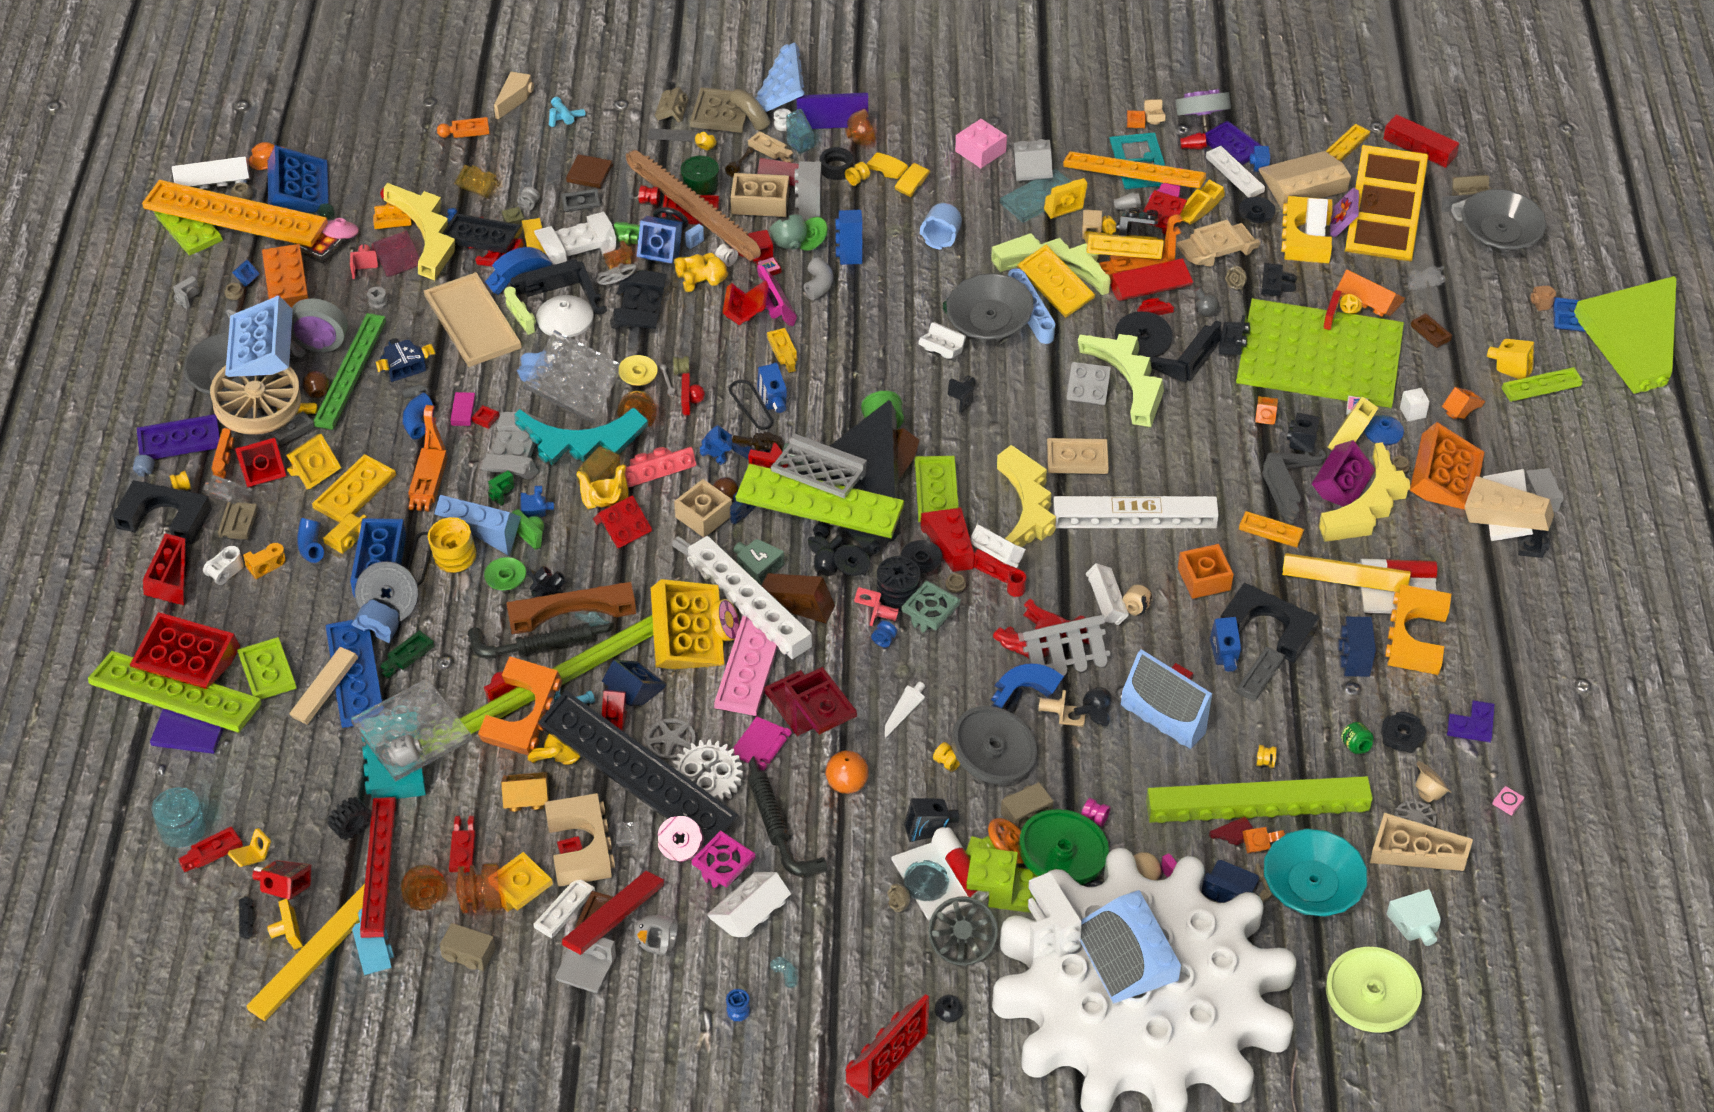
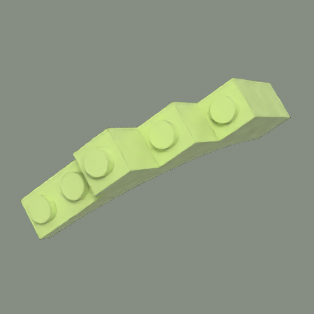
(1083, 264)
(1136, 369)

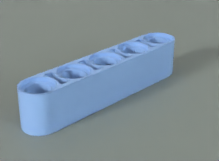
(1040, 320)

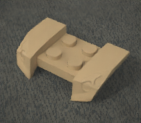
(1217, 241)

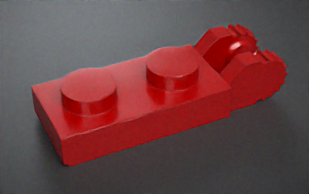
(462, 845)

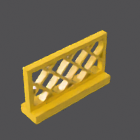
(1123, 245)

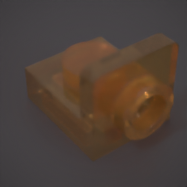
(618, 256)

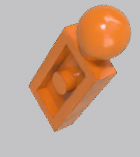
(464, 128)

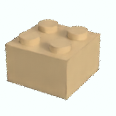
(703, 508)

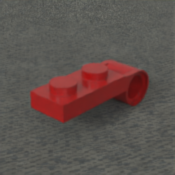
(992, 566)

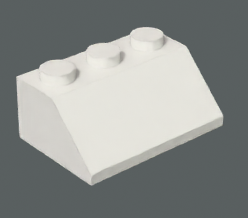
(750, 903)

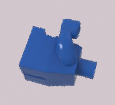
(716, 444)
(535, 504)

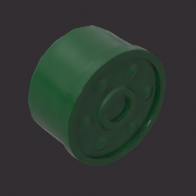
(700, 174)

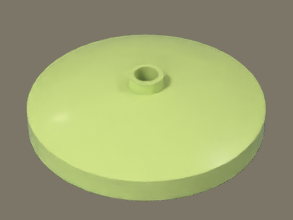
(1373, 989)

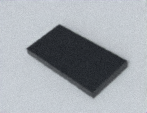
(483, 233)

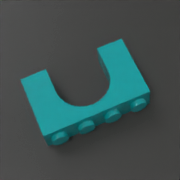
(383, 785)

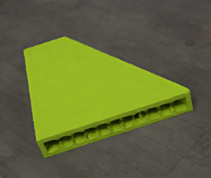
(1634, 331)

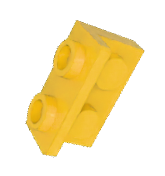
(345, 533)

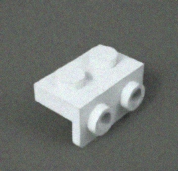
(943, 341)

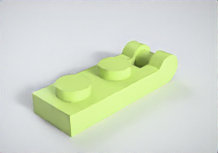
(519, 310)

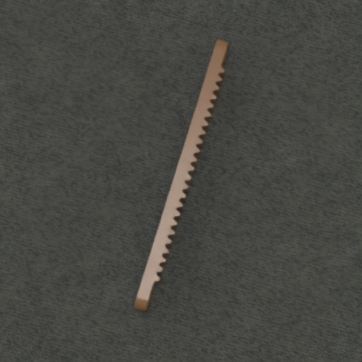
(693, 204)

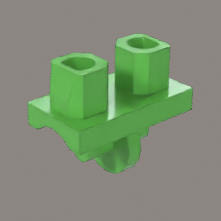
(626, 232)

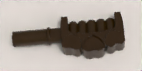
(760, 441)

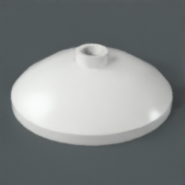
(565, 314)

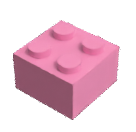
(981, 143)

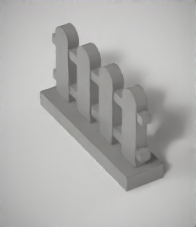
(1073, 638)

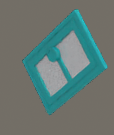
(1137, 148)

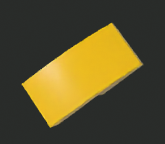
(887, 164)
(911, 179)

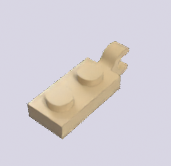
(770, 147)

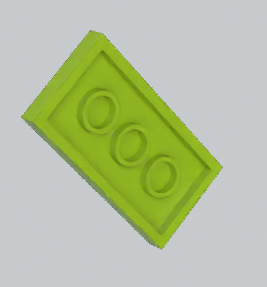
(190, 234)
(935, 483)

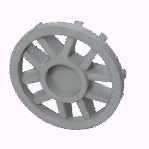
(1417, 814)

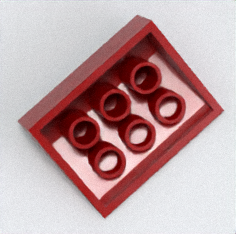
(185, 651)
(889, 1047)

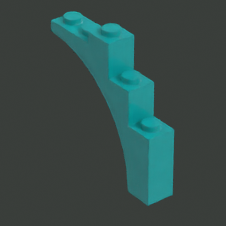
(581, 443)

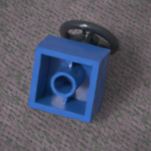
(661, 237)

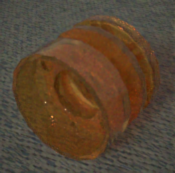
(478, 888)

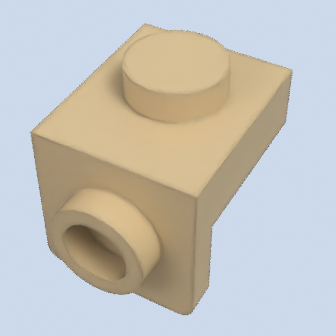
(1153, 111)

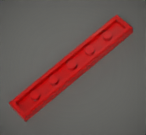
(612, 912)

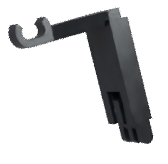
(557, 277)
(1192, 357)

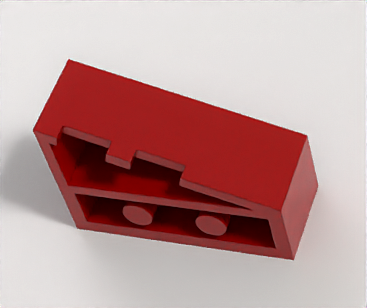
(950, 534)

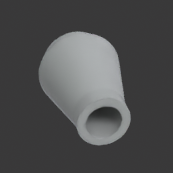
(1127, 201)

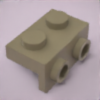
(673, 104)
(1470, 184)

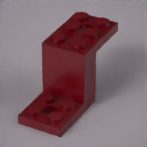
(810, 701)

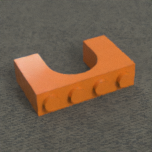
(523, 734)

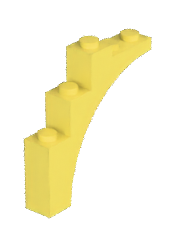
(424, 213)
(1029, 481)
(1360, 516)

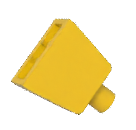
(1514, 357)

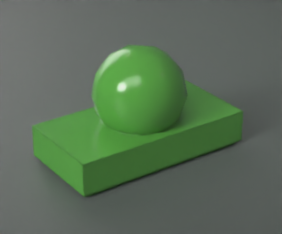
(530, 529)

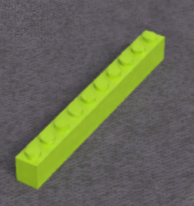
(1258, 799)

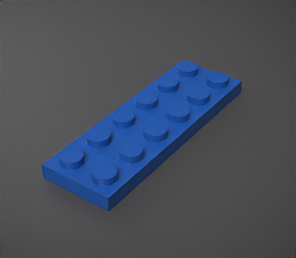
(360, 685)

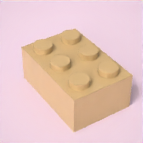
(760, 194)

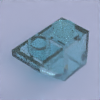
(799, 132)

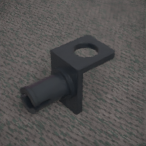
(962, 391)

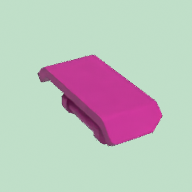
(784, 307)

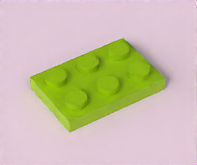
(266, 668)

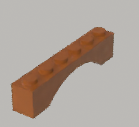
(612, 600)

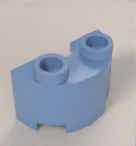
(377, 618)

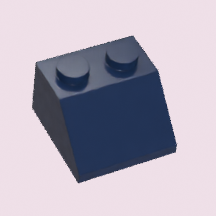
(633, 679)

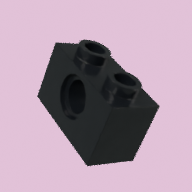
(1303, 432)

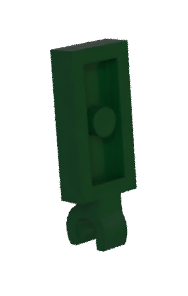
(407, 653)

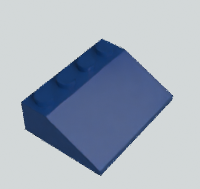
(297, 180)

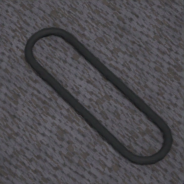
(411, 556)

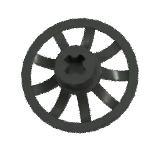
(962, 930)

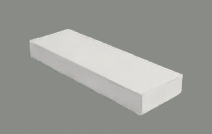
(563, 908)

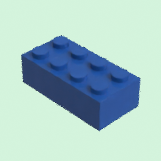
(378, 542)

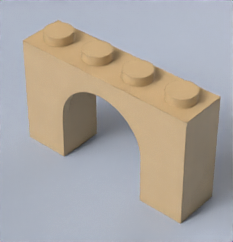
(584, 814)

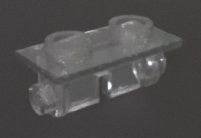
(1431, 275)

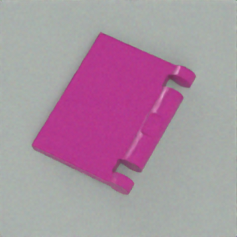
(762, 741)

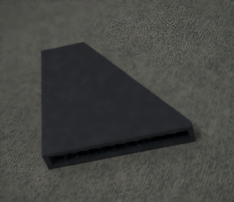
(877, 443)

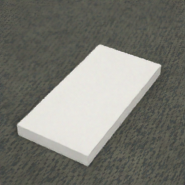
(1516, 480)

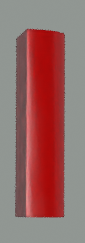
(1150, 279)

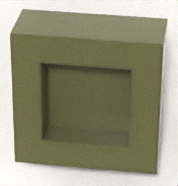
(513, 216)

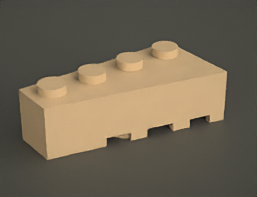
(1507, 506)
(1419, 845)

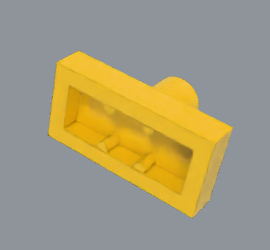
(287, 925)

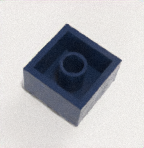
(1357, 646)

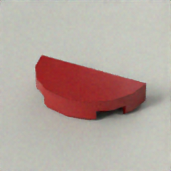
(1155, 306)

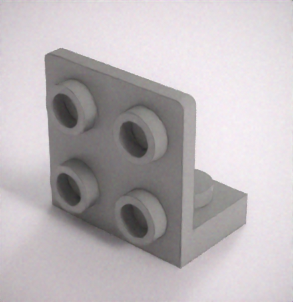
(1088, 383)
(590, 968)

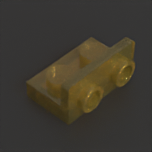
(476, 181)

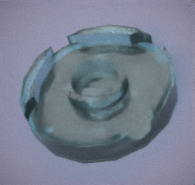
(926, 880)

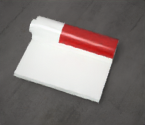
(1422, 575)
(950, 854)

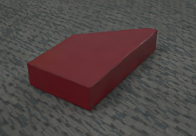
(1232, 831)

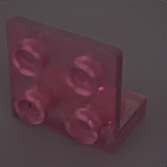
(396, 253)

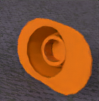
(260, 156)

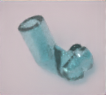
(787, 969)

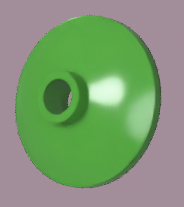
(816, 233)
(505, 573)

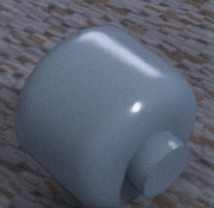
(143, 465)

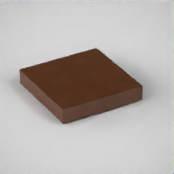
(589, 171)

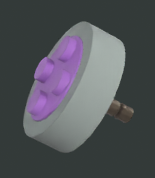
(1202, 104)
(318, 325)

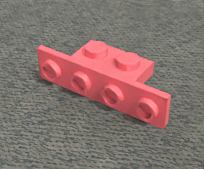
(658, 464)

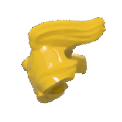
(603, 492)
(555, 749)

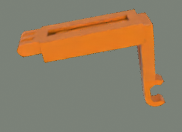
(1125, 263)
(429, 466)

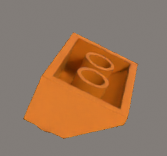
(1370, 293)

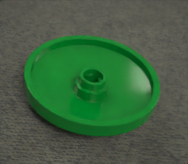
(1065, 843)

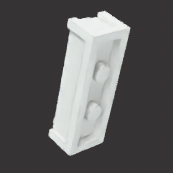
(996, 546)
(1107, 594)

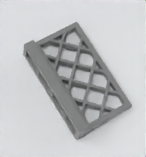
(823, 457)

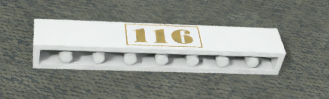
(1135, 512)

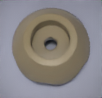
(242, 190)
(1236, 277)
(899, 897)

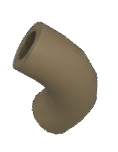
(751, 108)

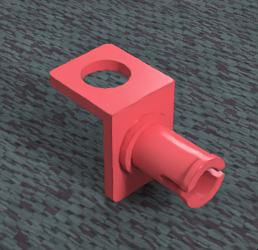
(363, 259)
(879, 610)

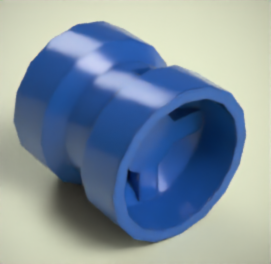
(737, 1005)

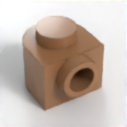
(1543, 297)

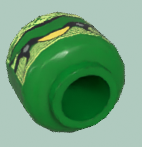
(1357, 738)

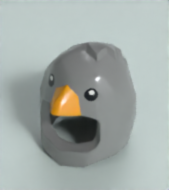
(656, 934)

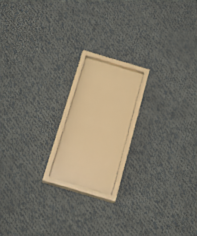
(472, 319)

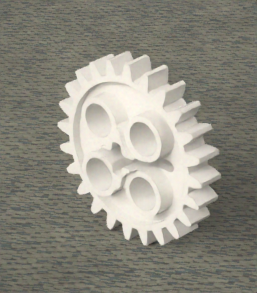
(708, 771)

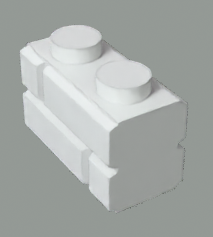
(1316, 217)

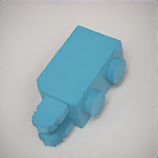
(372, 951)

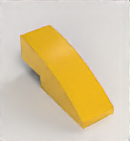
(1202, 202)

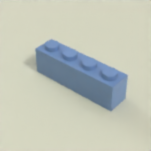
(486, 523)

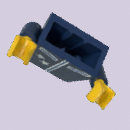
(403, 359)

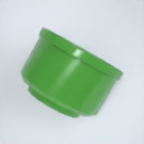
(877, 399)

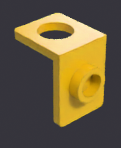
(252, 853)

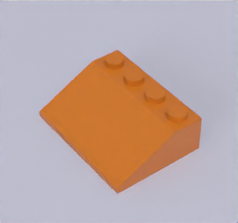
(1445, 467)

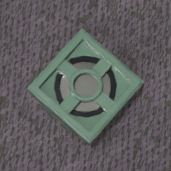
(931, 608)

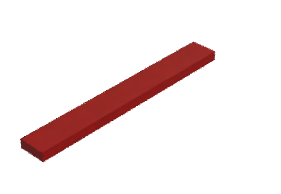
(378, 868)

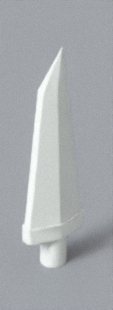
(907, 703)

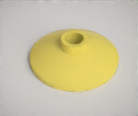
(638, 370)

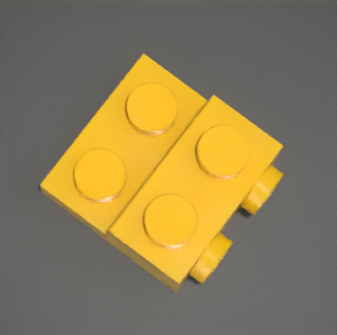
(1066, 198)

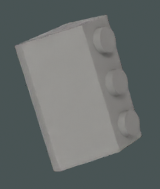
(809, 189)

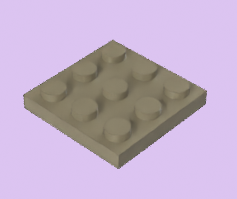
(716, 112)

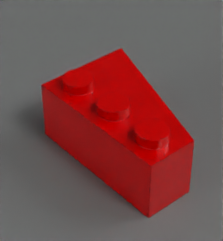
(167, 571)

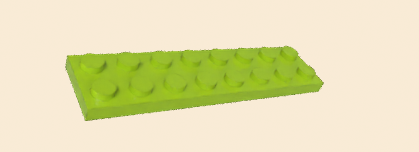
(856, 511)
(212, 705)

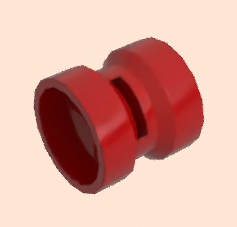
(649, 195)

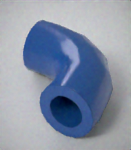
(413, 416)
(308, 540)

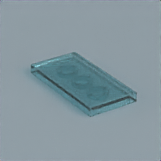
(1030, 199)

